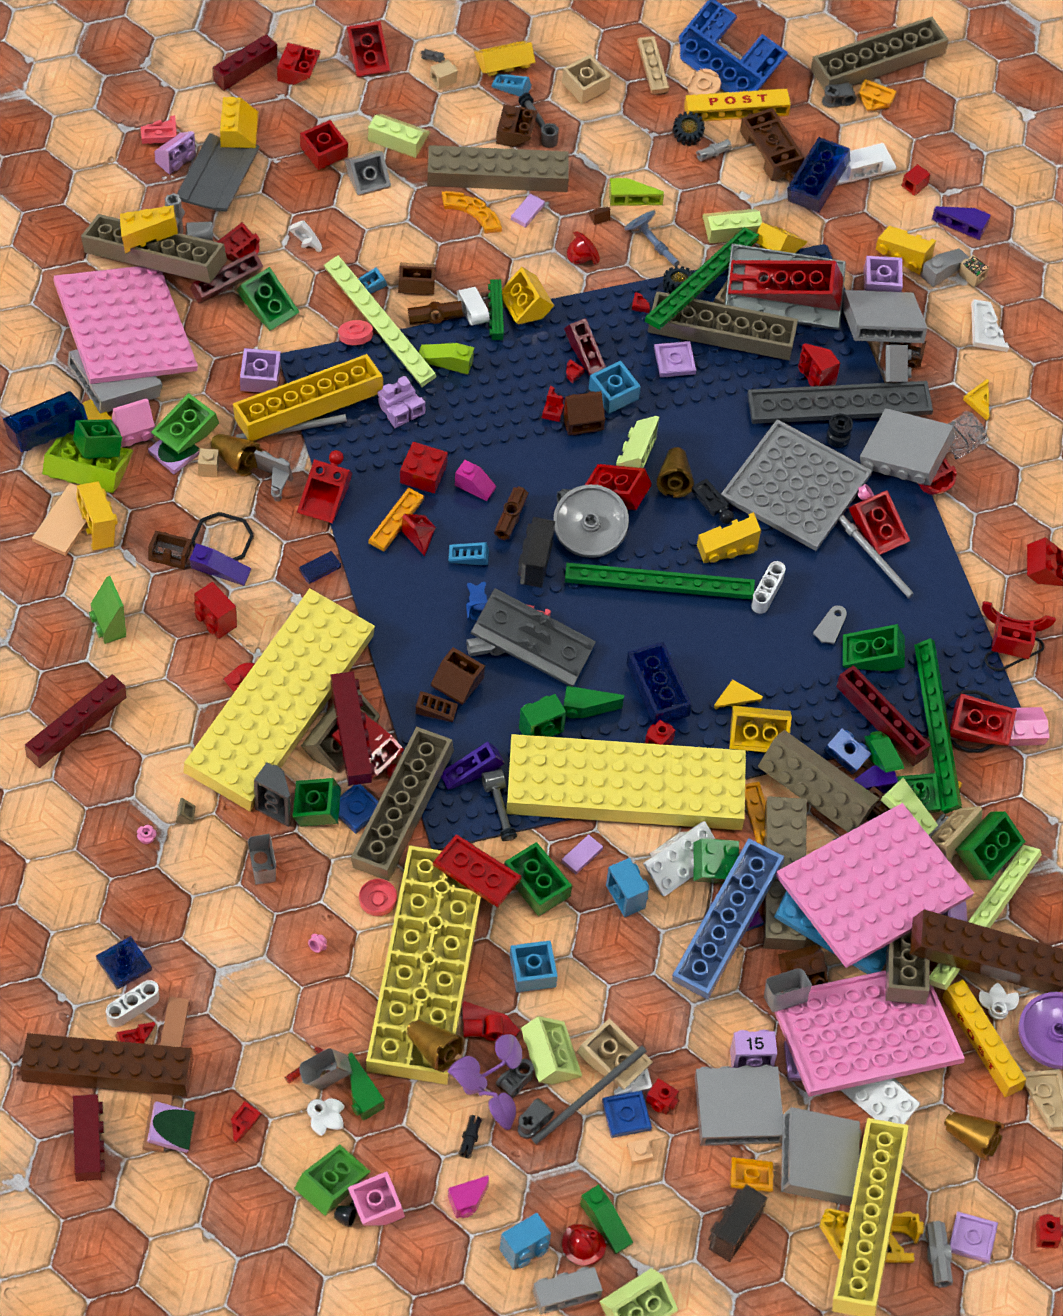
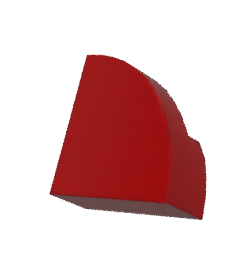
(640, 303)
(573, 371)

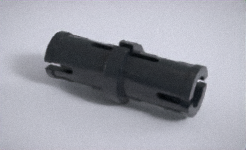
(470, 1136)

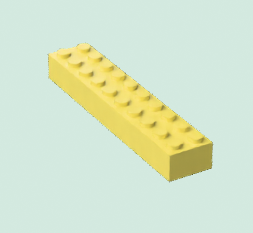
(870, 1218)

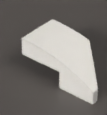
(306, 235)
(642, 1083)

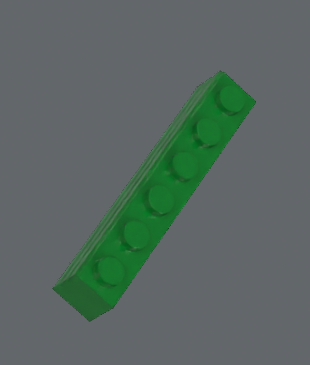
(496, 312)

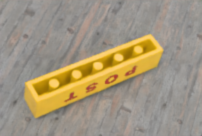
(737, 104)
(984, 1038)

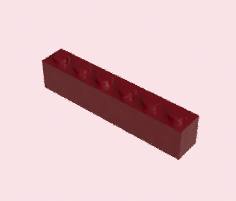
(883, 715)
(75, 721)
(351, 728)

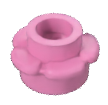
(865, 492)
(146, 839)
(317, 943)

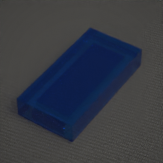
(320, 567)

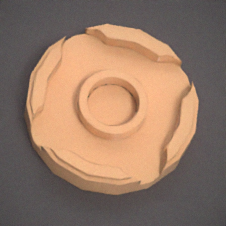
(703, 82)

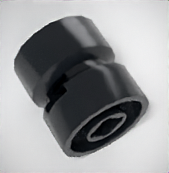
(839, 430)

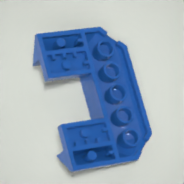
(701, 51)

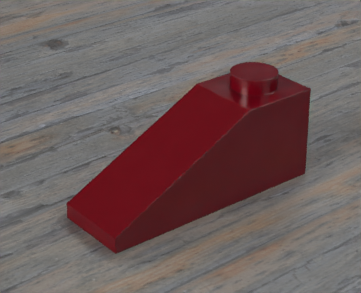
(584, 345)

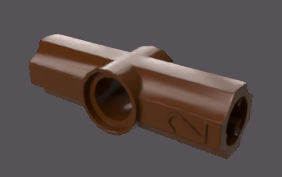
(424, 313)
(507, 520)

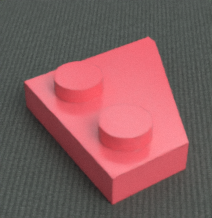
(159, 131)

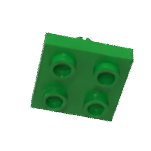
(926, 790)

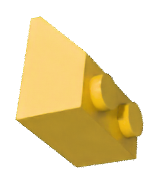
(778, 239)

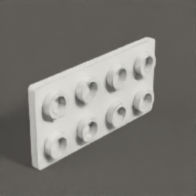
(867, 163)
(674, 860)
(884, 1100)

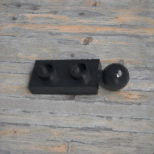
(713, 501)

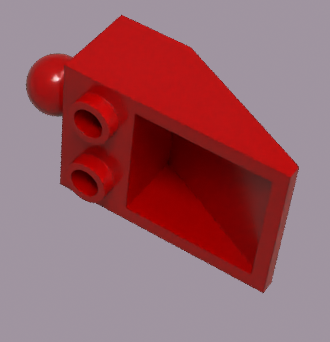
(323, 491)
(379, 740)

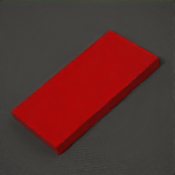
(477, 870)

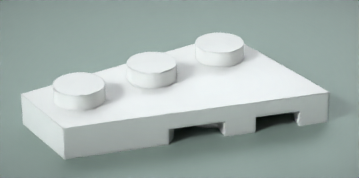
(985, 327)

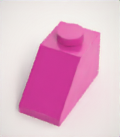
(474, 480)
(467, 1196)

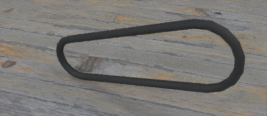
(1007, 666)

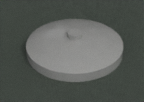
(591, 521)

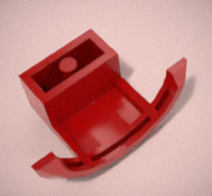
(1014, 635)

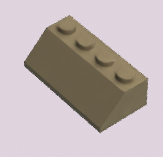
(320, 742)

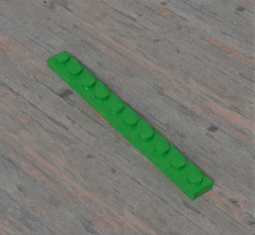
(698, 281)
(659, 580)
(938, 726)

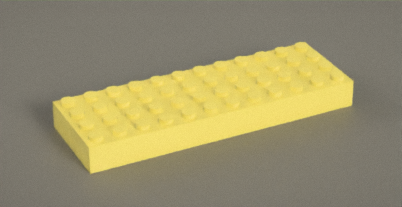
(278, 697)
(626, 782)
(423, 966)

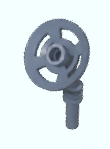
(642, 224)

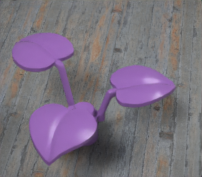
(467, 1071)

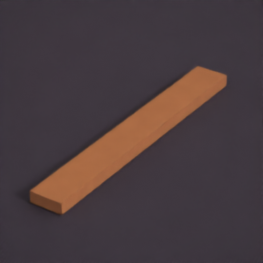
(172, 1036)

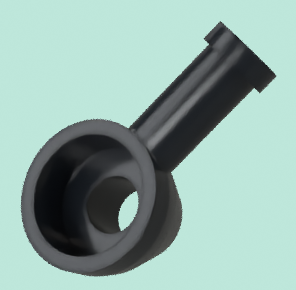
(346, 1214)

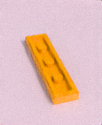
(393, 521)
(755, 807)

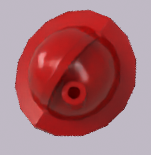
(582, 250)
(583, 1245)

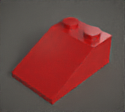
(368, 48)
(627, 482)
(879, 522)
(982, 721)

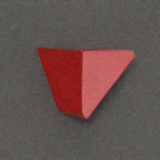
(418, 530)

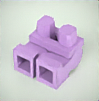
(400, 402)

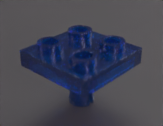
(123, 962)

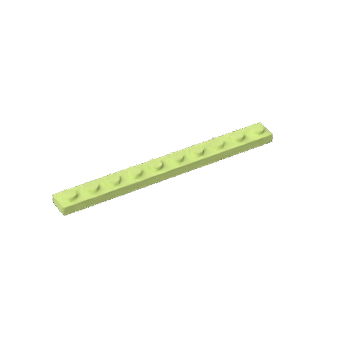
(380, 321)
(992, 905)

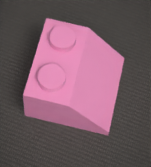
(134, 422)
(1029, 727)
(376, 1201)

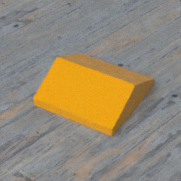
(752, 1172)

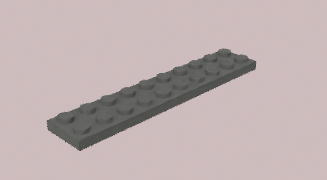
(825, 401)

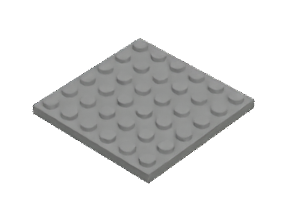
(796, 484)

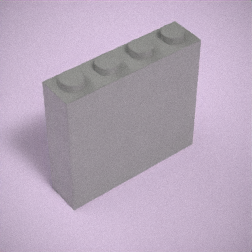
(884, 316)
(114, 393)
(907, 446)
(739, 1105)
(820, 1155)

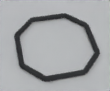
(231, 517)

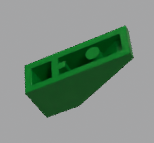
(587, 702)
(883, 752)
(365, 1096)
(605, 1218)

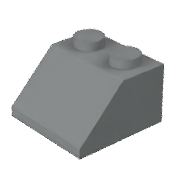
(368, 172)
(897, 363)

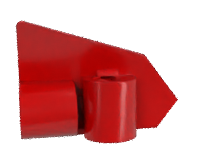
(486, 1023)

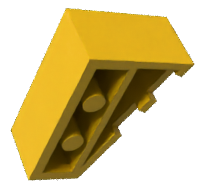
(147, 225)
(912, 249)
(98, 514)
(730, 541)

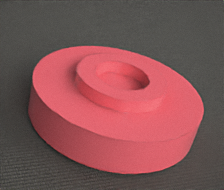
(355, 332)
(378, 897)

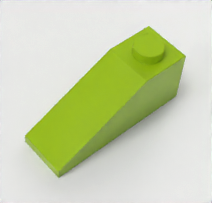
(633, 193)
(449, 356)

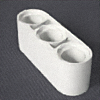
(473, 306)
(770, 580)
(135, 995)

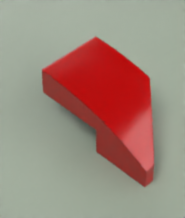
(554, 406)
(137, 1035)
(244, 1120)

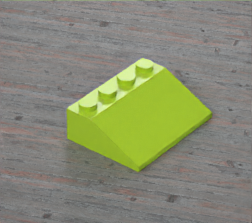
(67, 463)

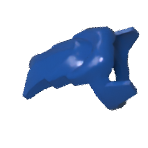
(477, 600)

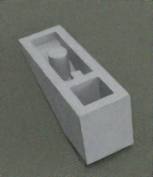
(942, 266)

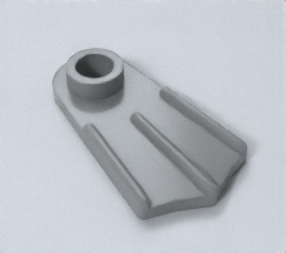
(831, 625)

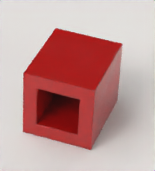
(916, 179)

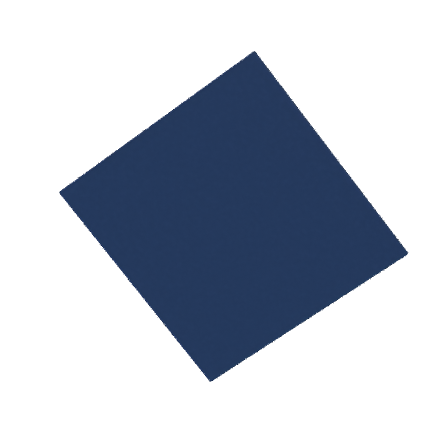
(499, 426)

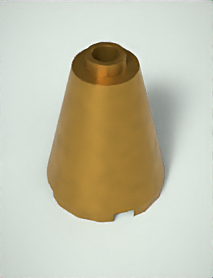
(236, 453)
(675, 474)
(435, 1044)
(976, 1133)

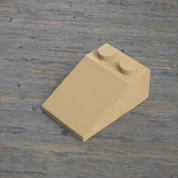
(609, 1048)

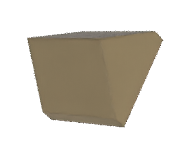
(185, 812)

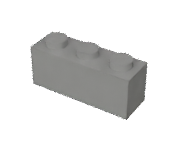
(567, 1290)

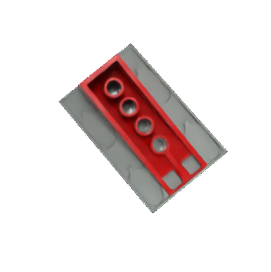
(787, 285)

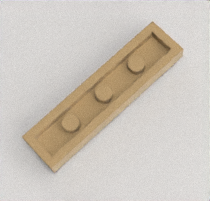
(653, 65)

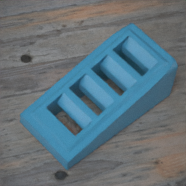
(517, 86)
(370, 277)
(476, 559)

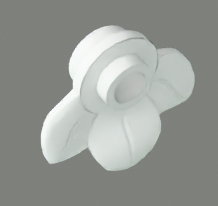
(999, 1000)
(328, 1117)

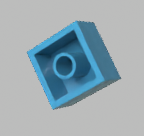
(616, 385)
(627, 887)
(533, 966)
(525, 1241)

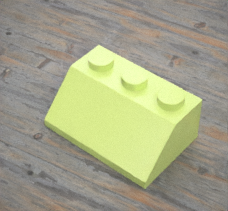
(397, 135)
(725, 225)
(640, 443)
(550, 1050)
(641, 1297)

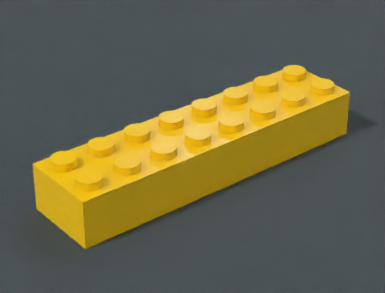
(308, 397)

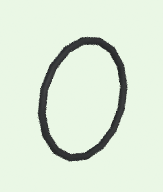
(970, 692)

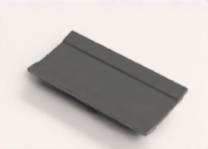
(216, 175)
(533, 637)

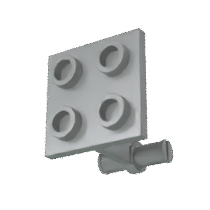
(278, 468)

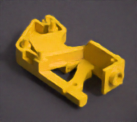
(835, 1225)

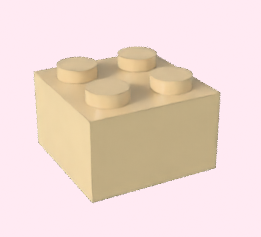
(586, 79)

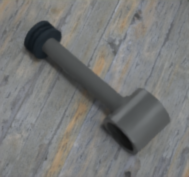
(549, 131)
(494, 782)

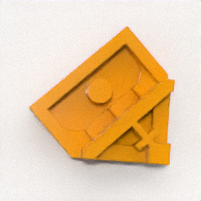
(875, 96)

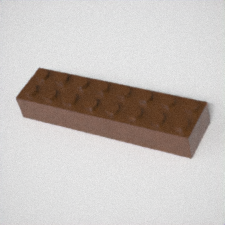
(987, 952)
(106, 1064)

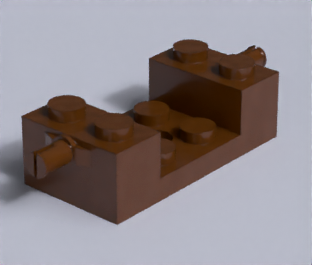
(781, 156)

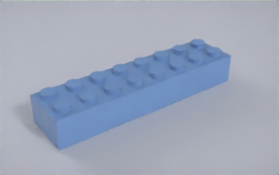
(728, 919)

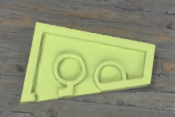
(904, 794)

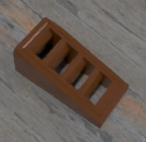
(437, 701)

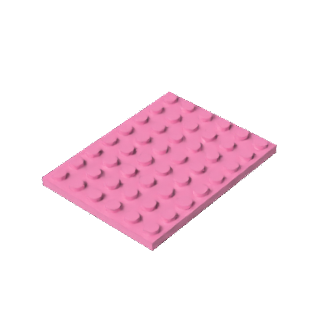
(124, 324)
(873, 884)
(857, 1038)

